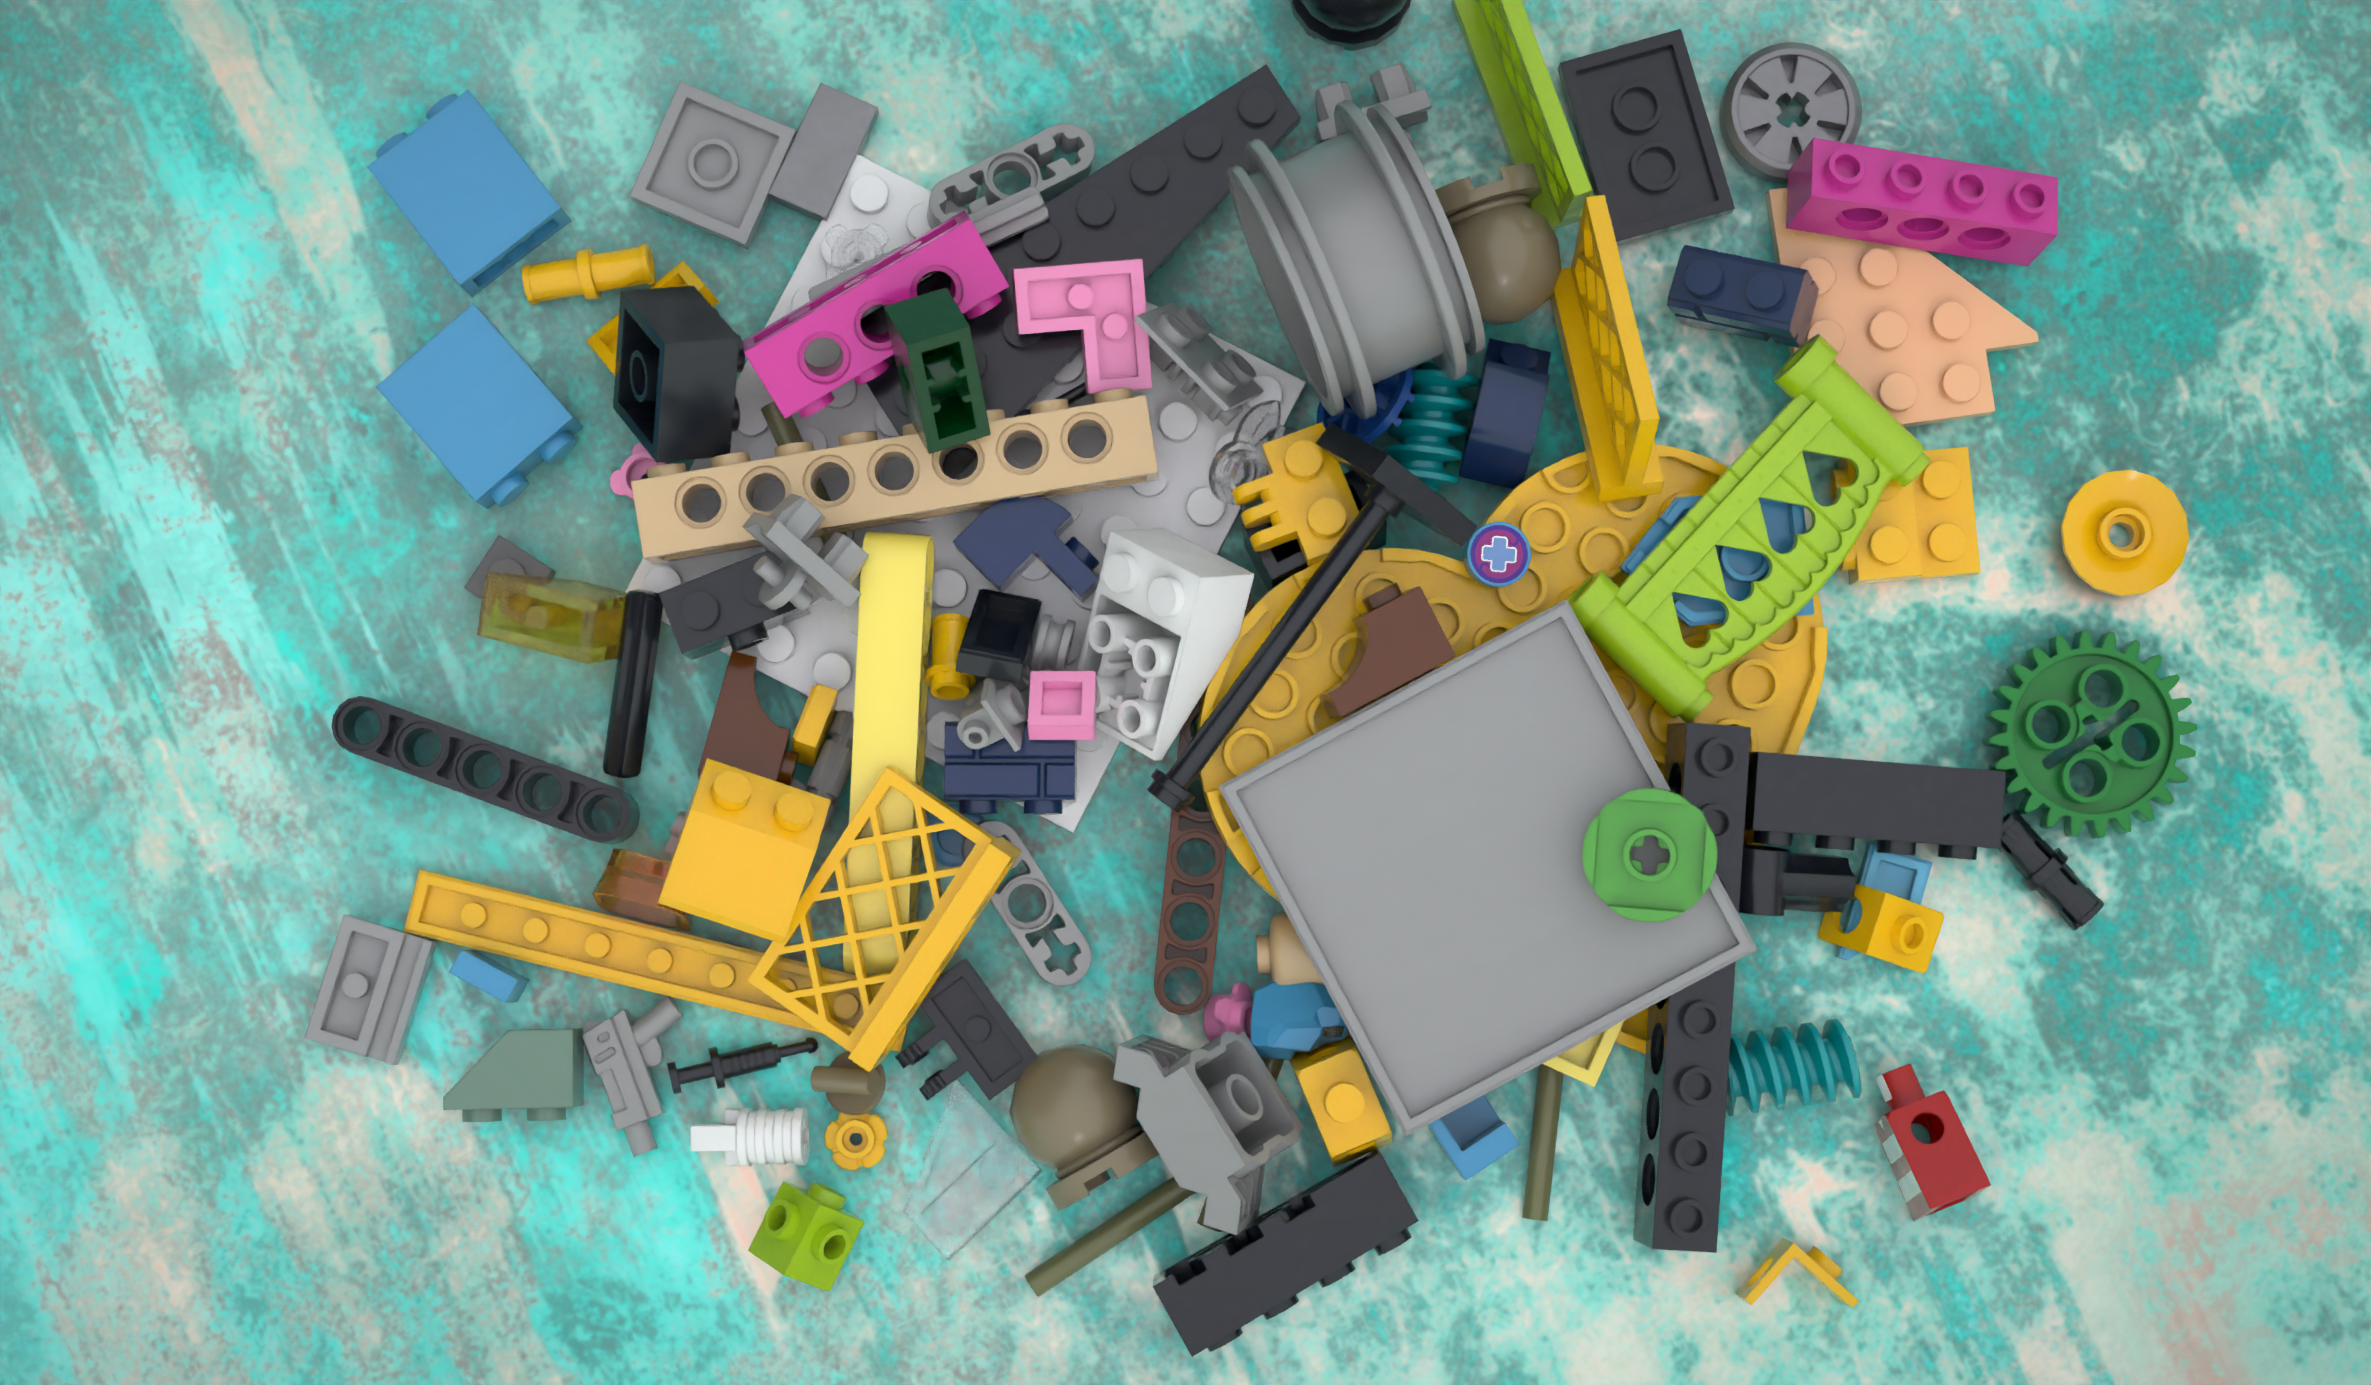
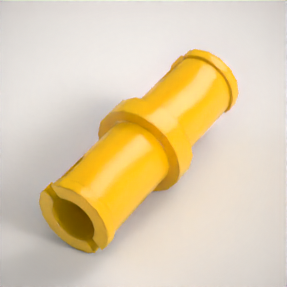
(589, 274)

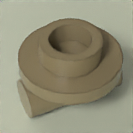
(849, 1086)

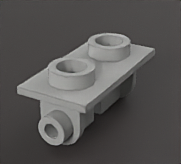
(995, 712)

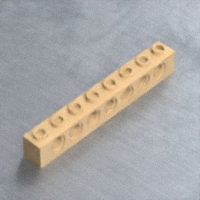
(1127, 459)

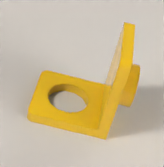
(1887, 929)
(1813, 1262)

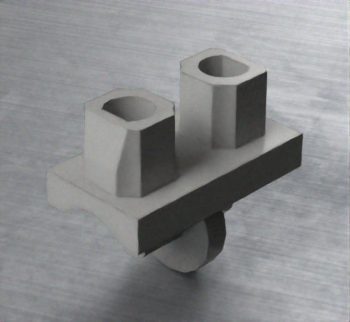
(1392, 89)
(785, 536)

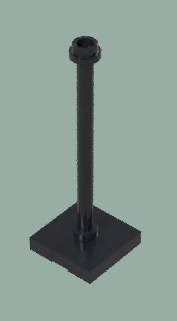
(1389, 492)

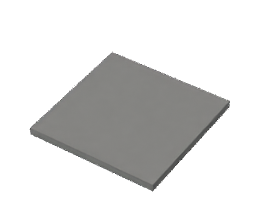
(1446, 872)

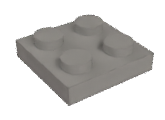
(713, 165)

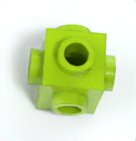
(807, 1234)

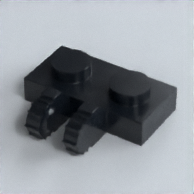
(975, 1030)

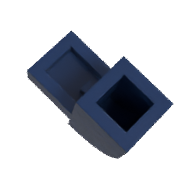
(1505, 414)
(1019, 531)

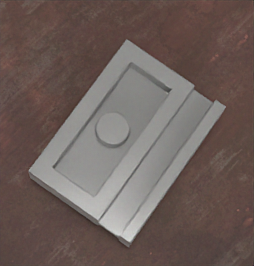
(370, 990)

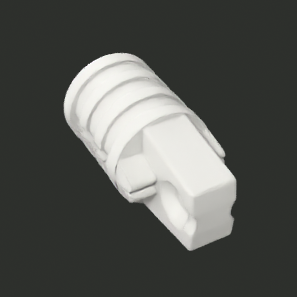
(757, 1136)

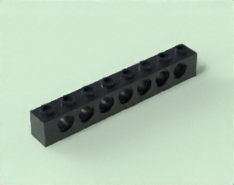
(1692, 1028)

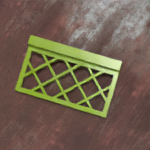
(1525, 104)

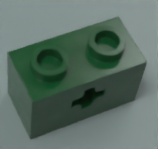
(937, 370)

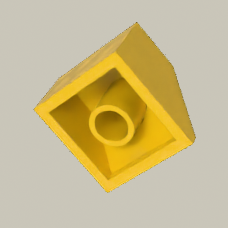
(744, 851)

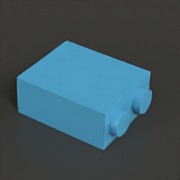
(467, 192)
(481, 409)

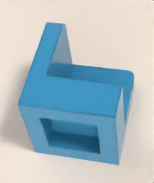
(1473, 1137)

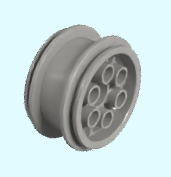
(1357, 258)

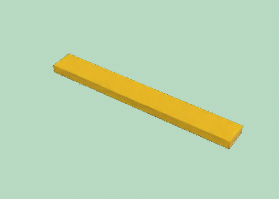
(617, 950)

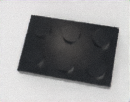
(1646, 136)

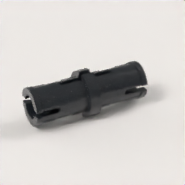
(2047, 872)

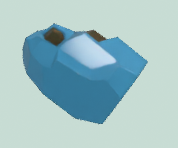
(1294, 1020)

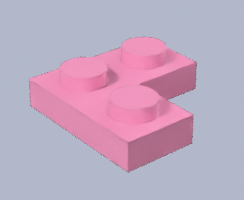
(1099, 301)

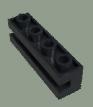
(1874, 801)

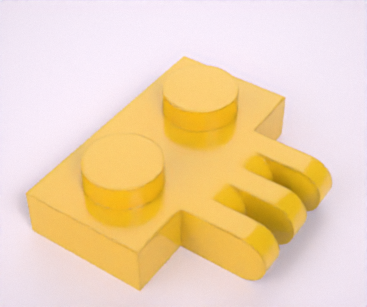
(1301, 497)

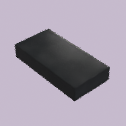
(999, 636)

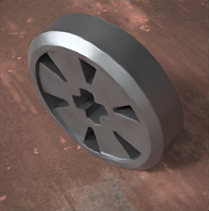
(1787, 73)

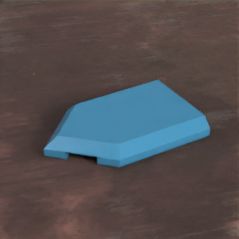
(1737, 565)

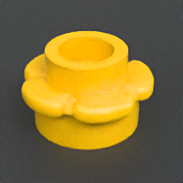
(852, 1156)

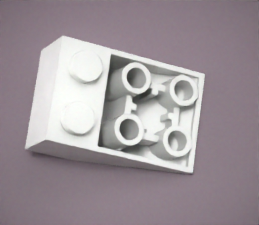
(1159, 633)

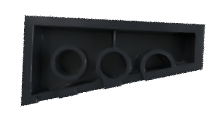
(1284, 1253)

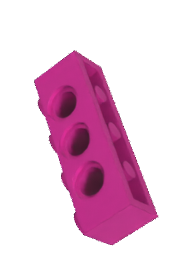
(1922, 202)
(837, 314)

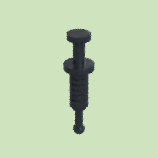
(737, 1062)

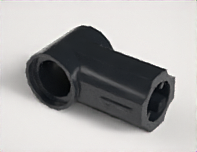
(1793, 881)

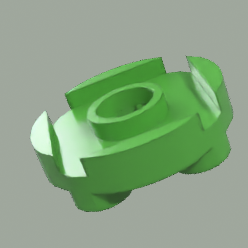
(1621, 880)

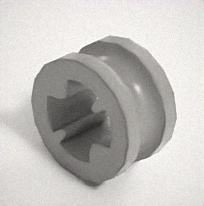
(1053, 644)

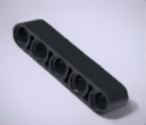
(456, 763)

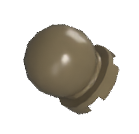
(1504, 242)
(1078, 1120)

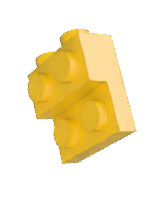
(1917, 528)

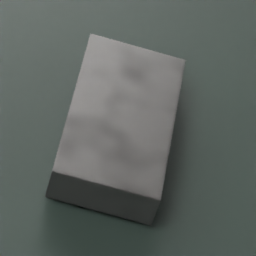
(823, 152)

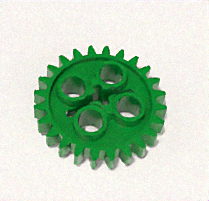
(2119, 781)

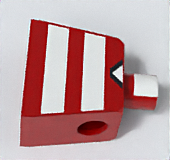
(1932, 1173)

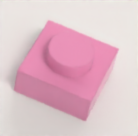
(1062, 705)

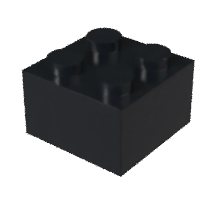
(677, 373)

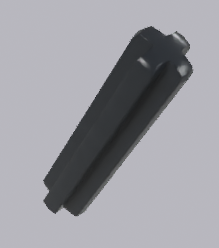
(633, 684)

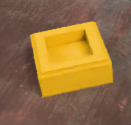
(814, 724)

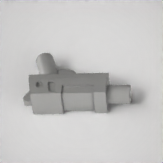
(622, 1059)

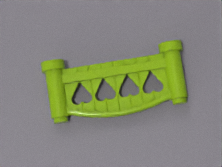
(1825, 417)

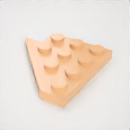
(1900, 321)

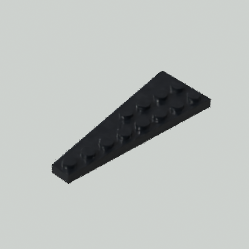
(1124, 211)

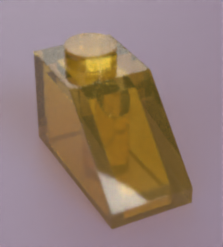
(553, 615)

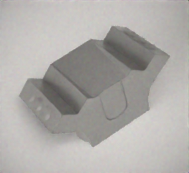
(1211, 1118)

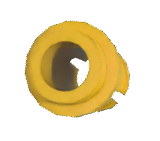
(942, 677)

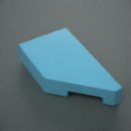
(1891, 873)

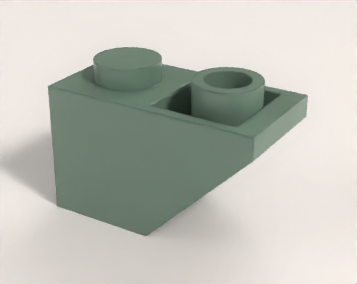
(523, 1071)

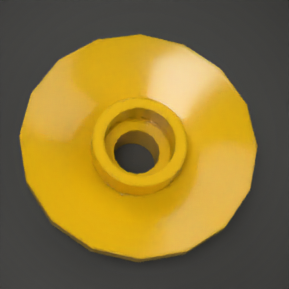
(2154, 526)

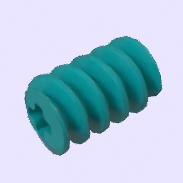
(1430, 425)
(1791, 1065)

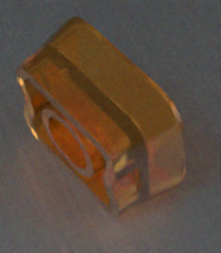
(633, 887)

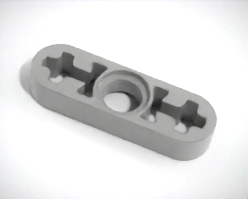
(1023, 157)
(1065, 933)

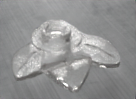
(1243, 457)

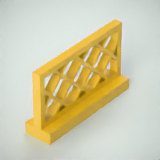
(1607, 363)
(929, 950)

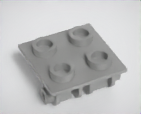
(1183, 338)

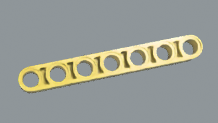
(889, 724)

